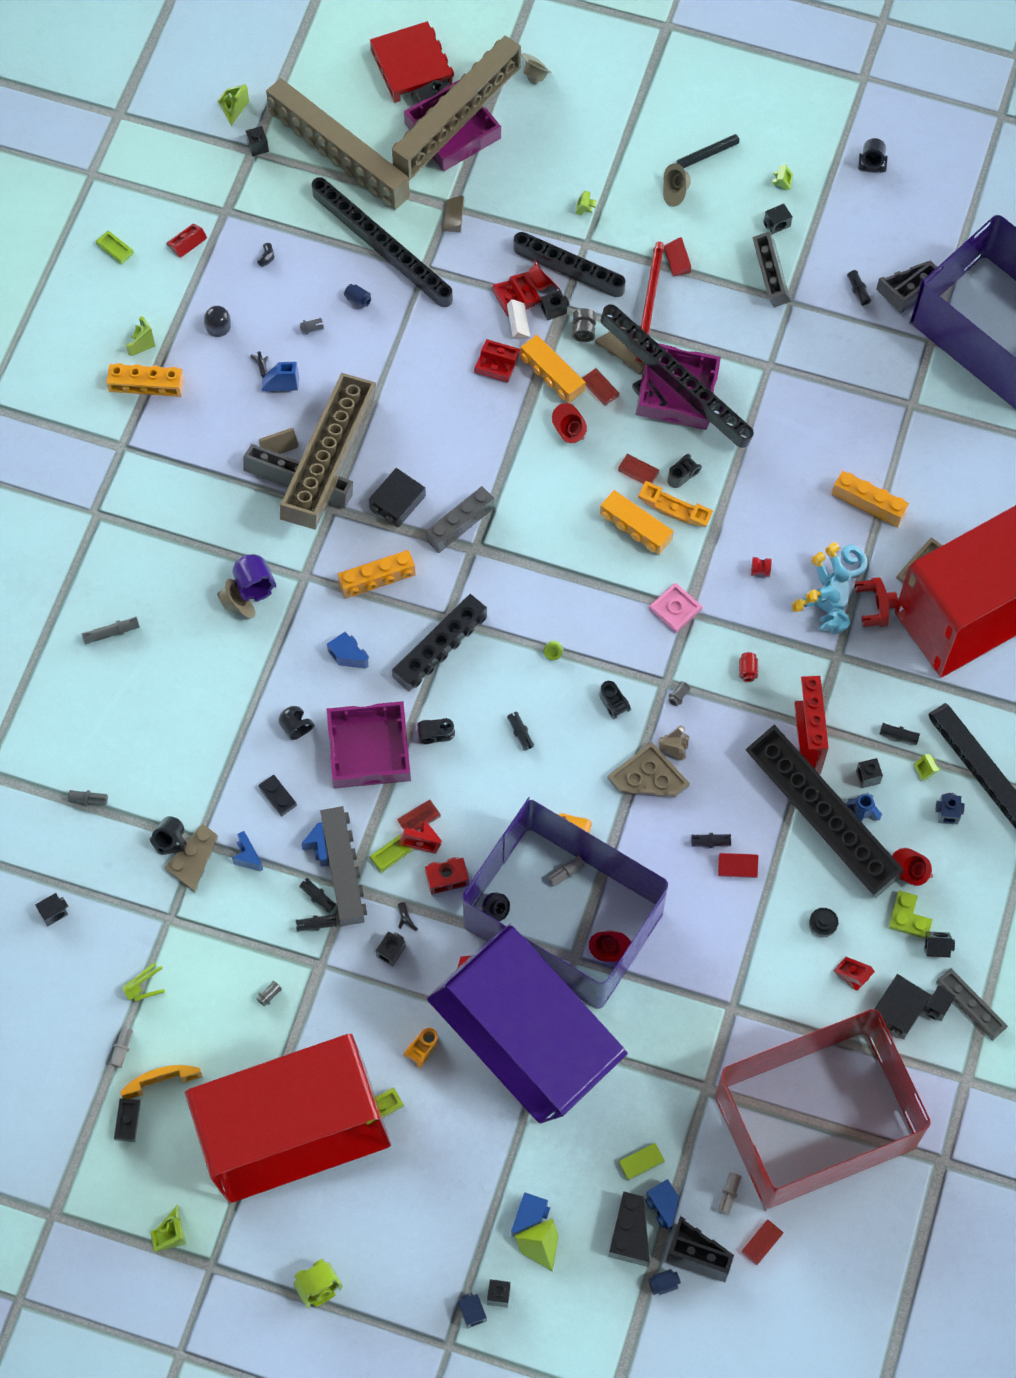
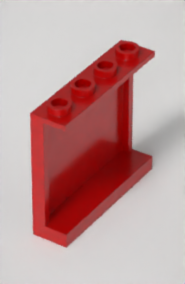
(410, 59)
(812, 723)

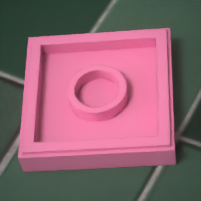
(675, 607)

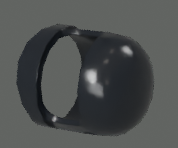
(217, 321)
(292, 722)

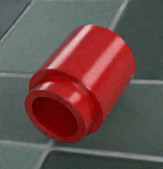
(748, 667)

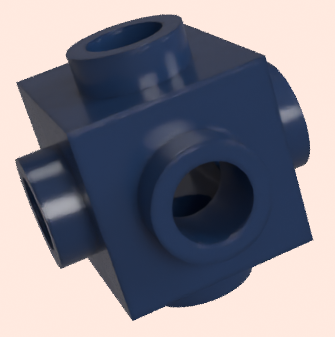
(949, 808)

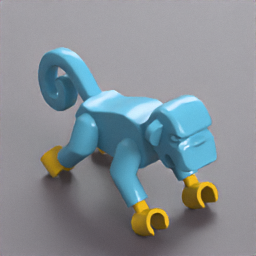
(835, 592)

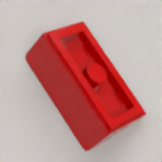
(187, 240)
(677, 257)
(738, 865)

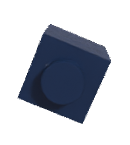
(472, 1310)

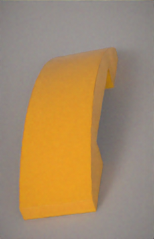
(674, 507)
(134, 1088)

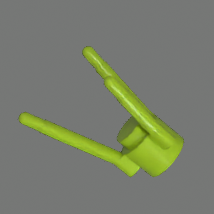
(133, 987)

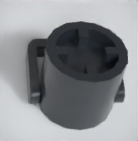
(873, 156)
(167, 835)

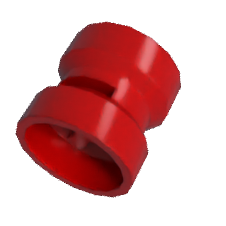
(761, 567)

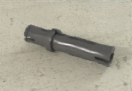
(119, 627)

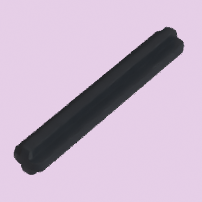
(708, 151)

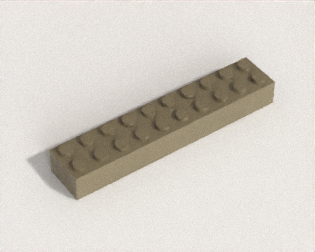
(457, 107)
(338, 144)
(327, 451)

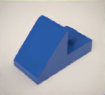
(316, 841)
(248, 857)

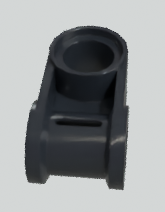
(427, 91)
(685, 469)
(615, 702)
(433, 730)

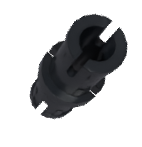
(859, 287)
(520, 731)
(899, 733)
(711, 840)
(317, 895)
(316, 923)

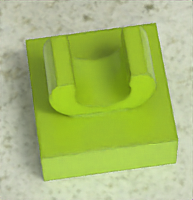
(784, 177)
(584, 203)
(926, 767)

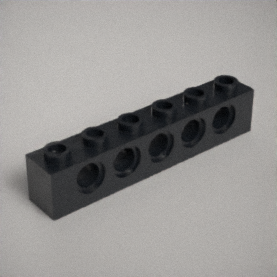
(468, 607)

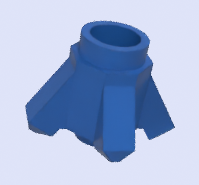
(864, 807)

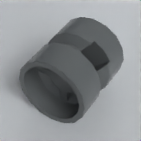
(583, 325)

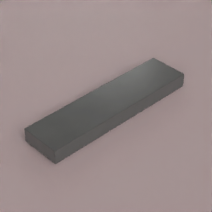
(972, 1004)

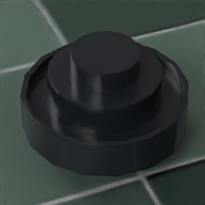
(496, 906)
(823, 922)

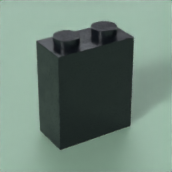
(397, 497)
(901, 1006)

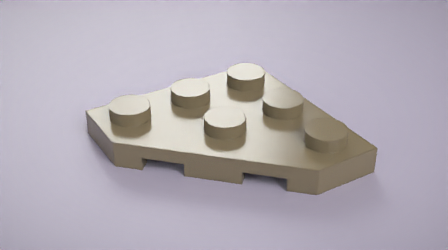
(649, 775)

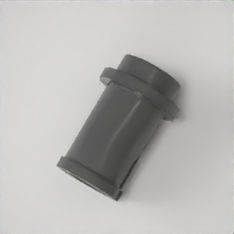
(308, 326)
(676, 697)
(269, 993)

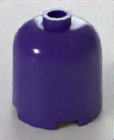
(253, 577)

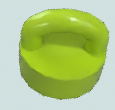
(553, 650)

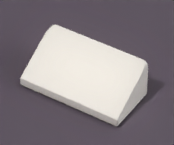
(518, 319)

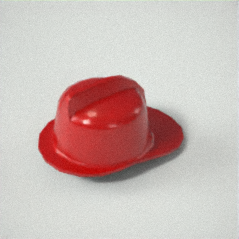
(538, 279)
(569, 423)
(916, 866)
(608, 945)

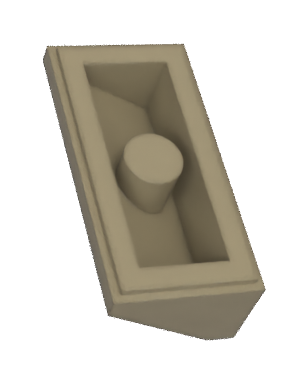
(454, 214)
(280, 441)

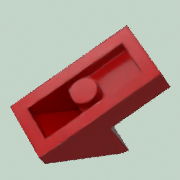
(423, 840)
(854, 972)

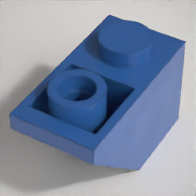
(281, 377)
(346, 652)
(664, 1202)

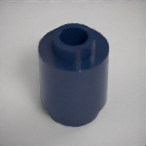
(357, 295)
(664, 1282)

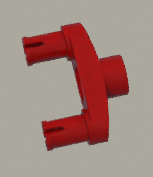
(883, 601)

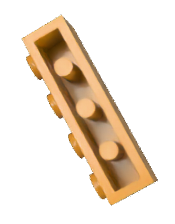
(552, 369)
(145, 380)
(870, 498)
(636, 522)
(376, 574)

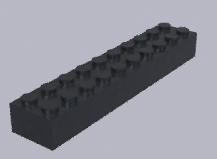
(825, 811)

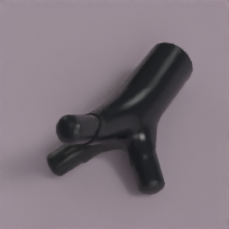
(261, 362)
(405, 916)

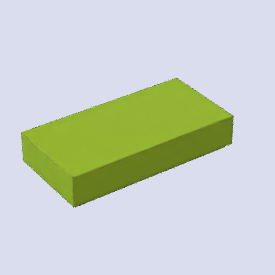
(114, 247)
(389, 854)
(641, 1161)

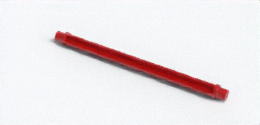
(651, 289)

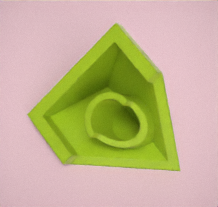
(234, 101)
(143, 338)
(169, 1232)
(539, 1243)

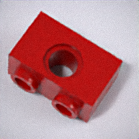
(438, 883)

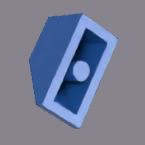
(530, 1213)

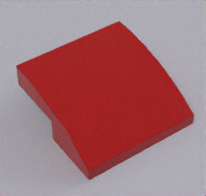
(516, 289)
(497, 360)

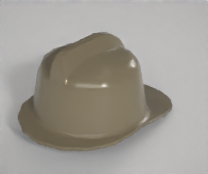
(534, 69)
(675, 184)
(232, 601)

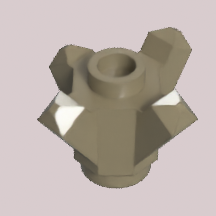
(675, 743)

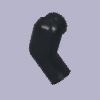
(268, 255)

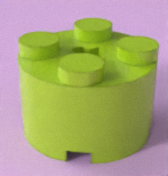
(317, 1284)

